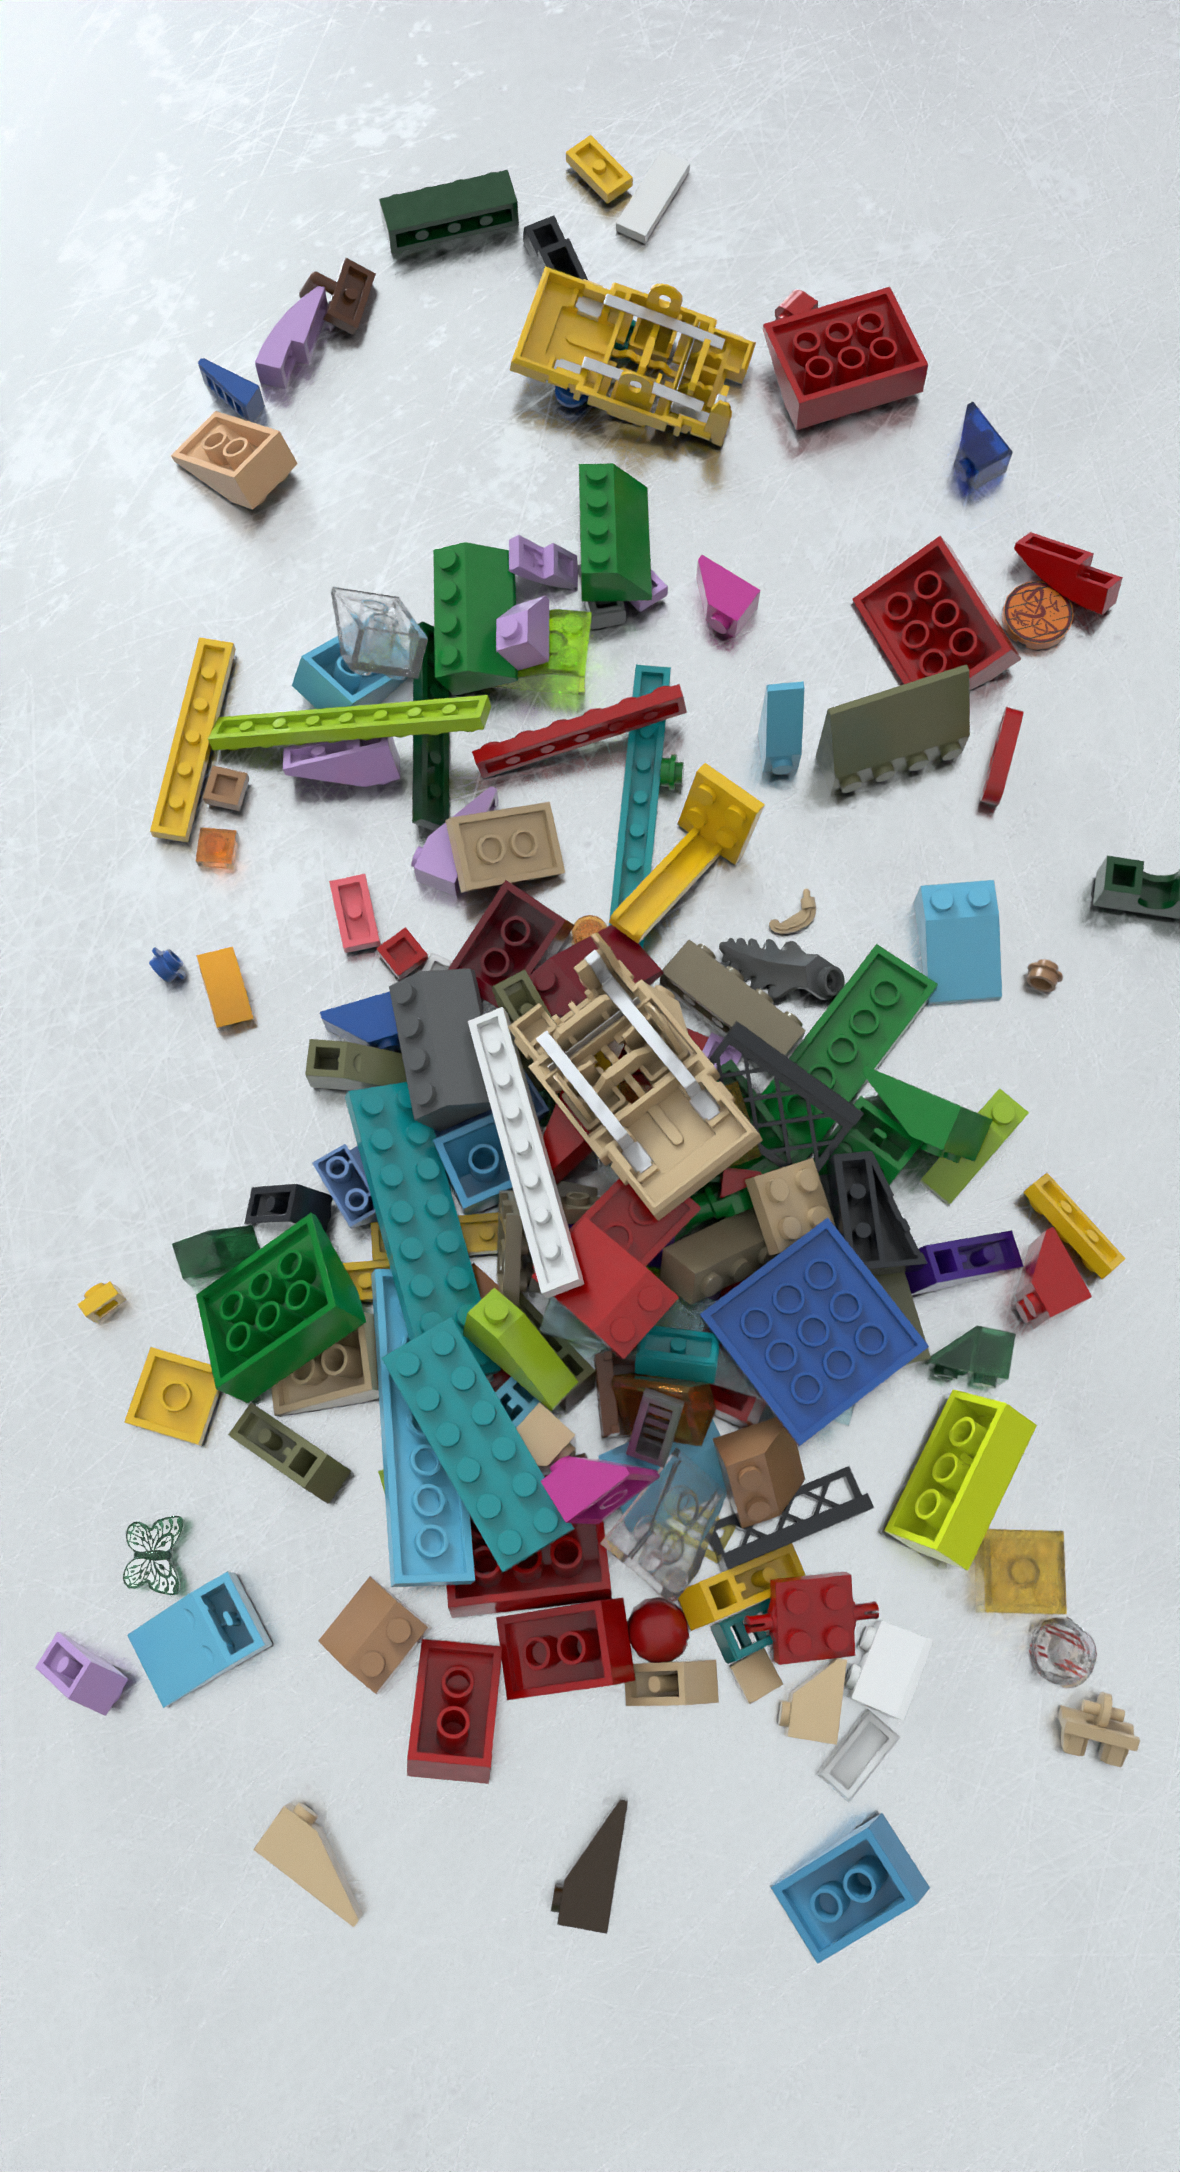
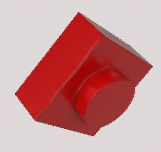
(402, 953)

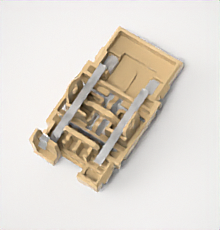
(671, 1135)

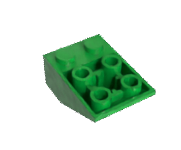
(878, 1134)

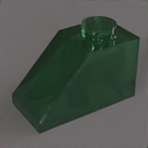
(214, 1253)

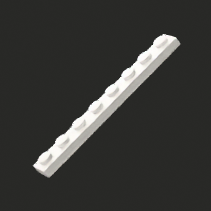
(525, 1154)

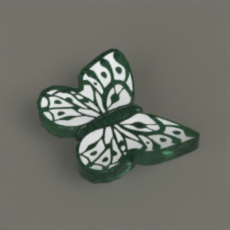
(154, 1555)

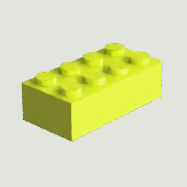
(961, 1478)

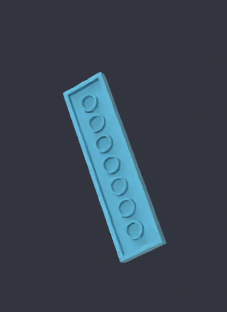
(423, 1510)

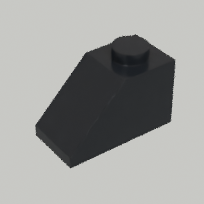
(284, 1205)

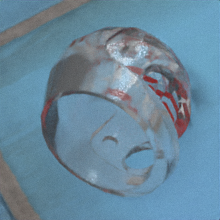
(1062, 1652)

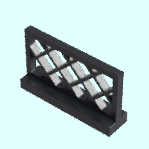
(799, 1082)

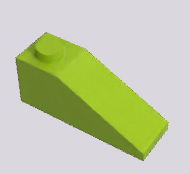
(949, 1178)
(518, 1348)

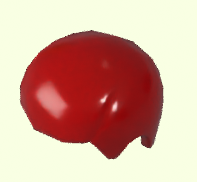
(658, 1630)

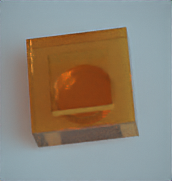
(217, 848)

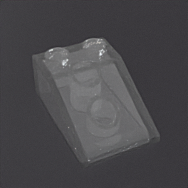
(377, 634)
(669, 1526)

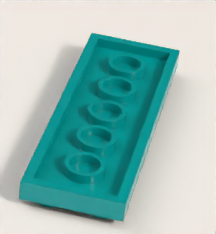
(476, 1444)

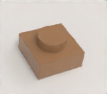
(226, 788)

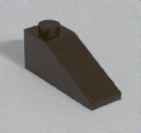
(590, 1881)

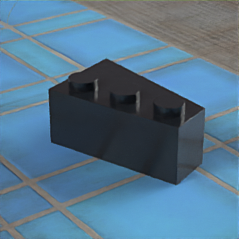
(869, 1216)

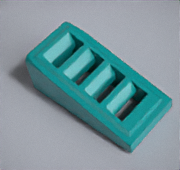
(727, 1641)

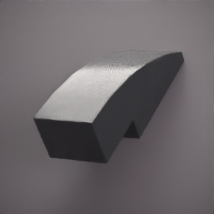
(551, 249)

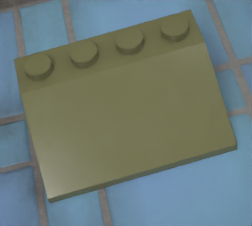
(895, 730)

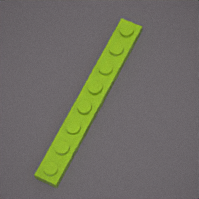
(351, 723)

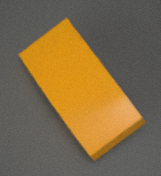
(224, 987)

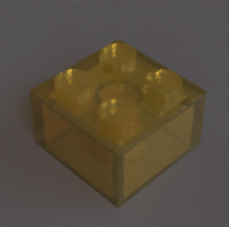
(1021, 1573)

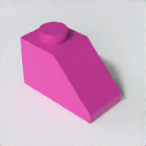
(725, 597)

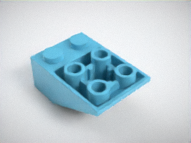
(199, 1638)

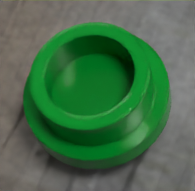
(671, 772)

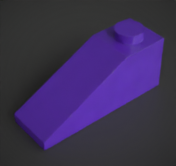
(965, 1261)

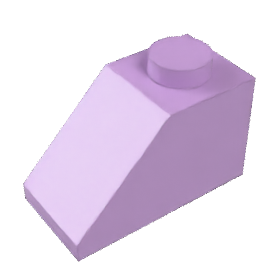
(524, 633)
(81, 1674)

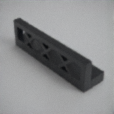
(801, 1528)

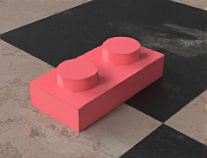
(355, 913)

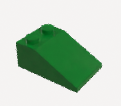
(940, 1124)

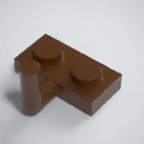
(347, 293)

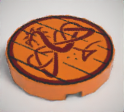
(1036, 615)

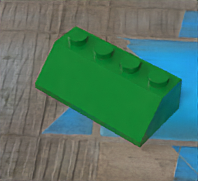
(613, 535)
(469, 596)

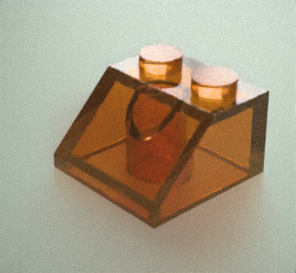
(696, 1412)

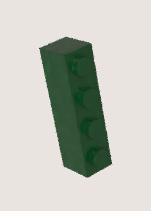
(449, 211)

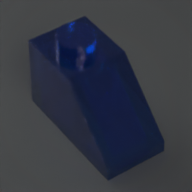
(980, 450)

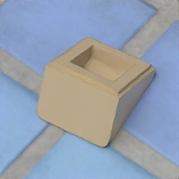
(755, 1675)

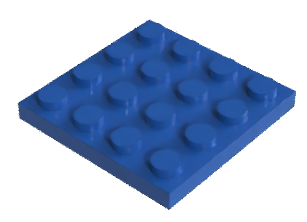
(813, 1331)

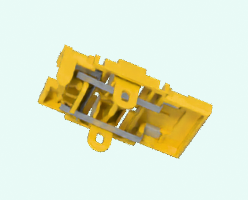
(575, 333)

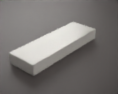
(653, 196)

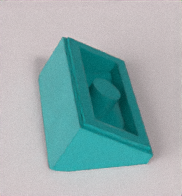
(678, 1354)

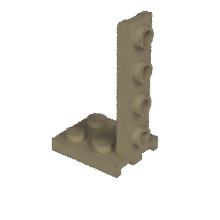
(513, 1243)

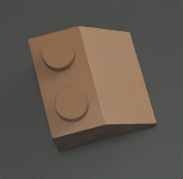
(759, 1470)
(374, 1635)

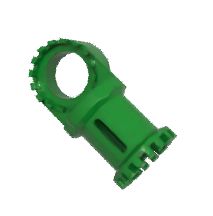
(722, 1207)

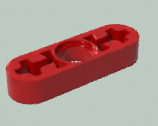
(1002, 756)

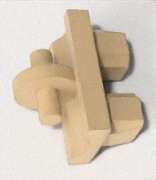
(1099, 1723)

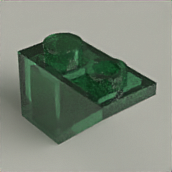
(977, 1354)

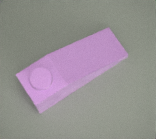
(345, 761)
(435, 860)

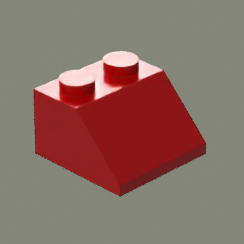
(1048, 1282)

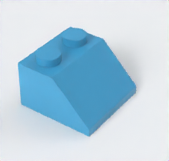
(475, 1164)

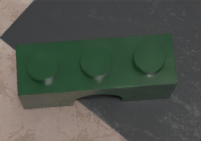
(1127, 887)

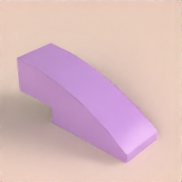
(292, 339)

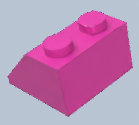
(594, 1488)

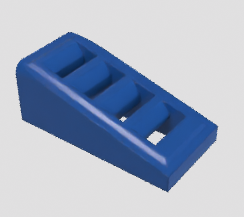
(233, 389)

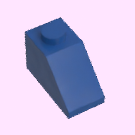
(365, 1022)

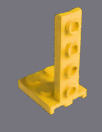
(718, 823)

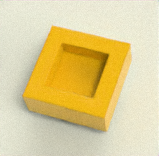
(101, 1300)

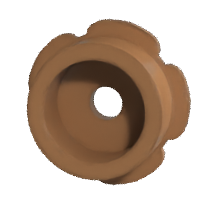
(1044, 975)

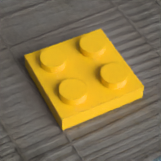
(174, 1397)

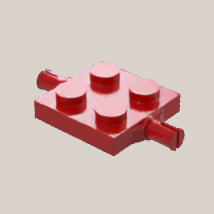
(812, 1617)

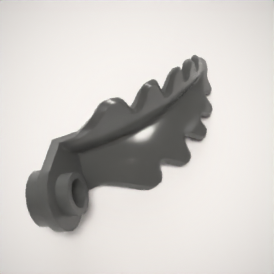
(783, 969)

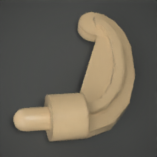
(800, 919)

